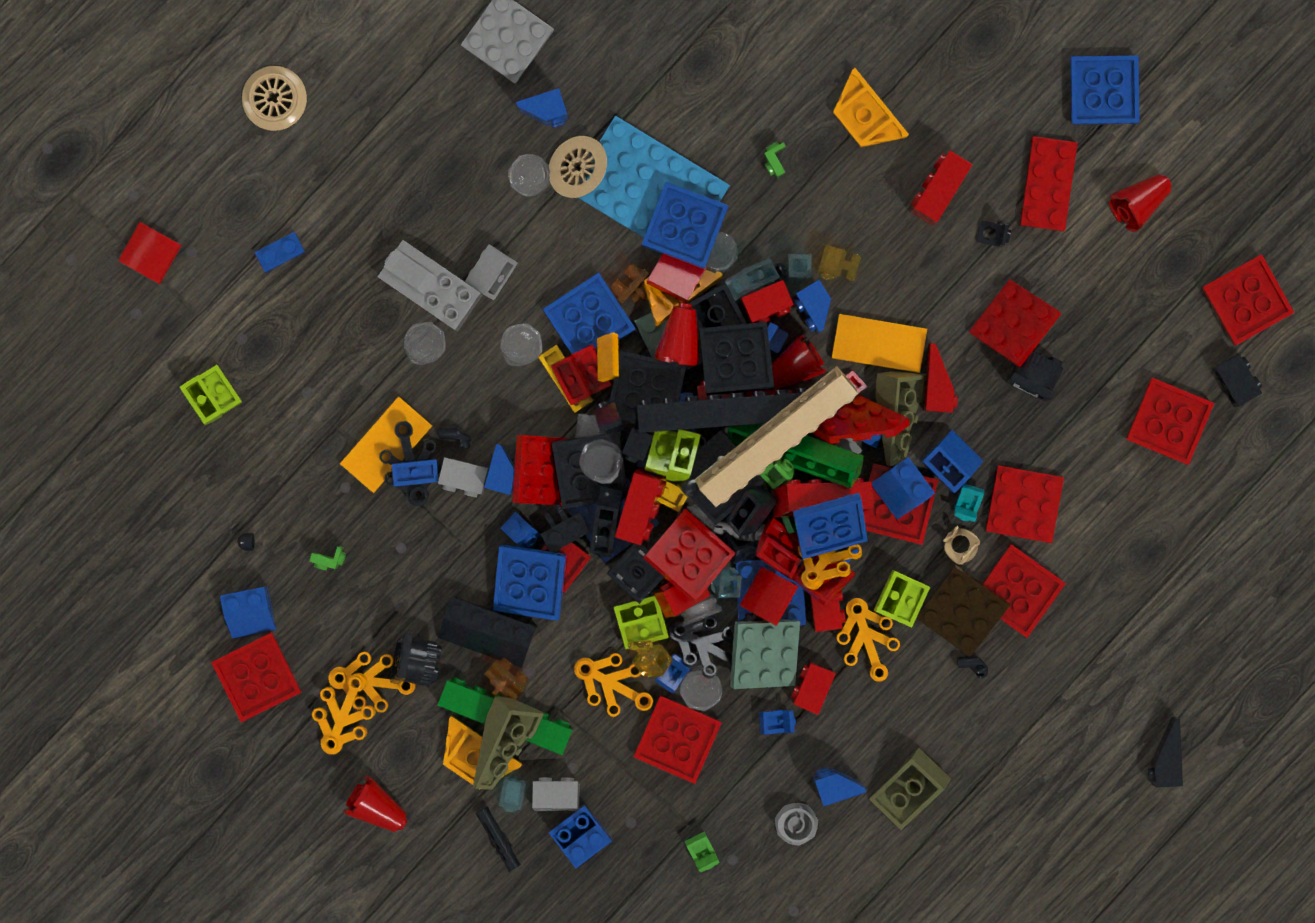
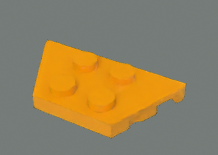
(865, 114)
(662, 303)
(463, 750)

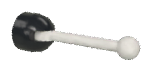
(689, 486)

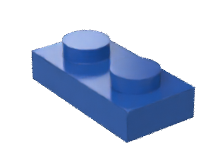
(280, 252)
(414, 472)

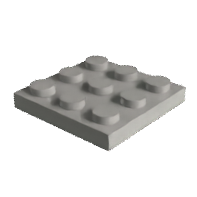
(507, 38)

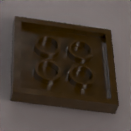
(963, 610)

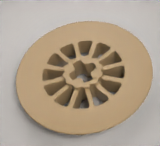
(291, 115)
(562, 155)

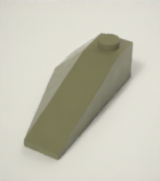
(901, 394)
(504, 733)

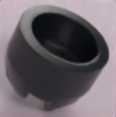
(783, 269)
(246, 542)

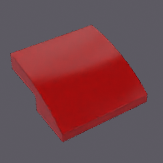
(149, 253)
(579, 374)
(779, 548)
(768, 596)

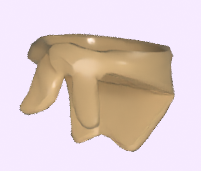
(960, 558)

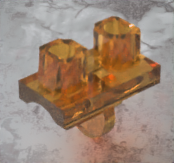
(623, 292)
(504, 680)

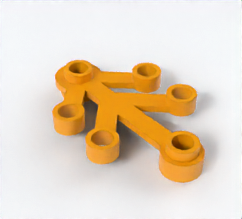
(824, 560)
(866, 635)
(371, 680)
(610, 682)
(342, 716)

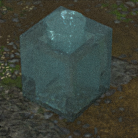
(799, 266)
(727, 583)
(512, 794)

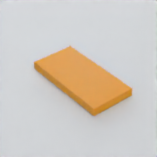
(879, 343)
(364, 459)

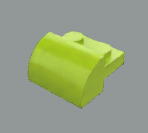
(210, 395)
(673, 454)
(901, 598)
(641, 621)

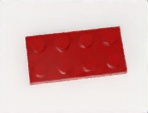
(1048, 184)

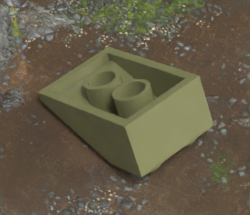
(910, 789)

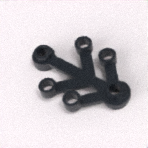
(408, 454)
(703, 644)

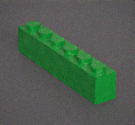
(812, 456)
(476, 704)

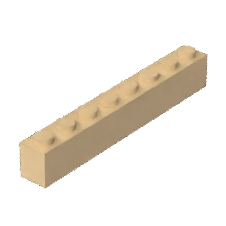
(776, 436)

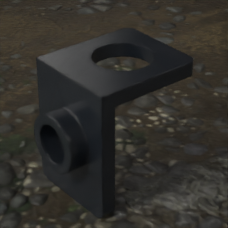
(1002, 234)
(744, 552)

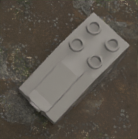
(429, 285)

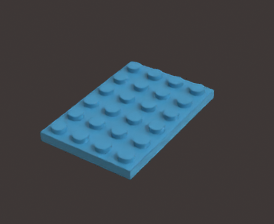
(637, 176)

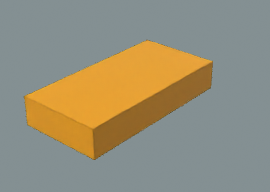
(607, 357)

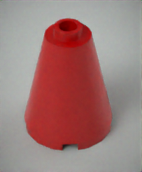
(1139, 201)
(680, 337)
(797, 364)
(375, 806)

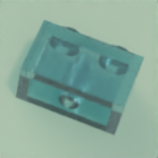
(752, 279)

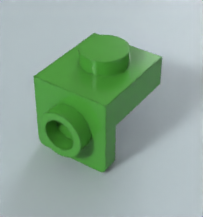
(773, 165)
(778, 472)
(323, 562)
(702, 852)

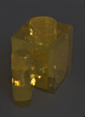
(834, 261)
(650, 659)

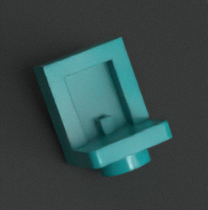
(968, 503)

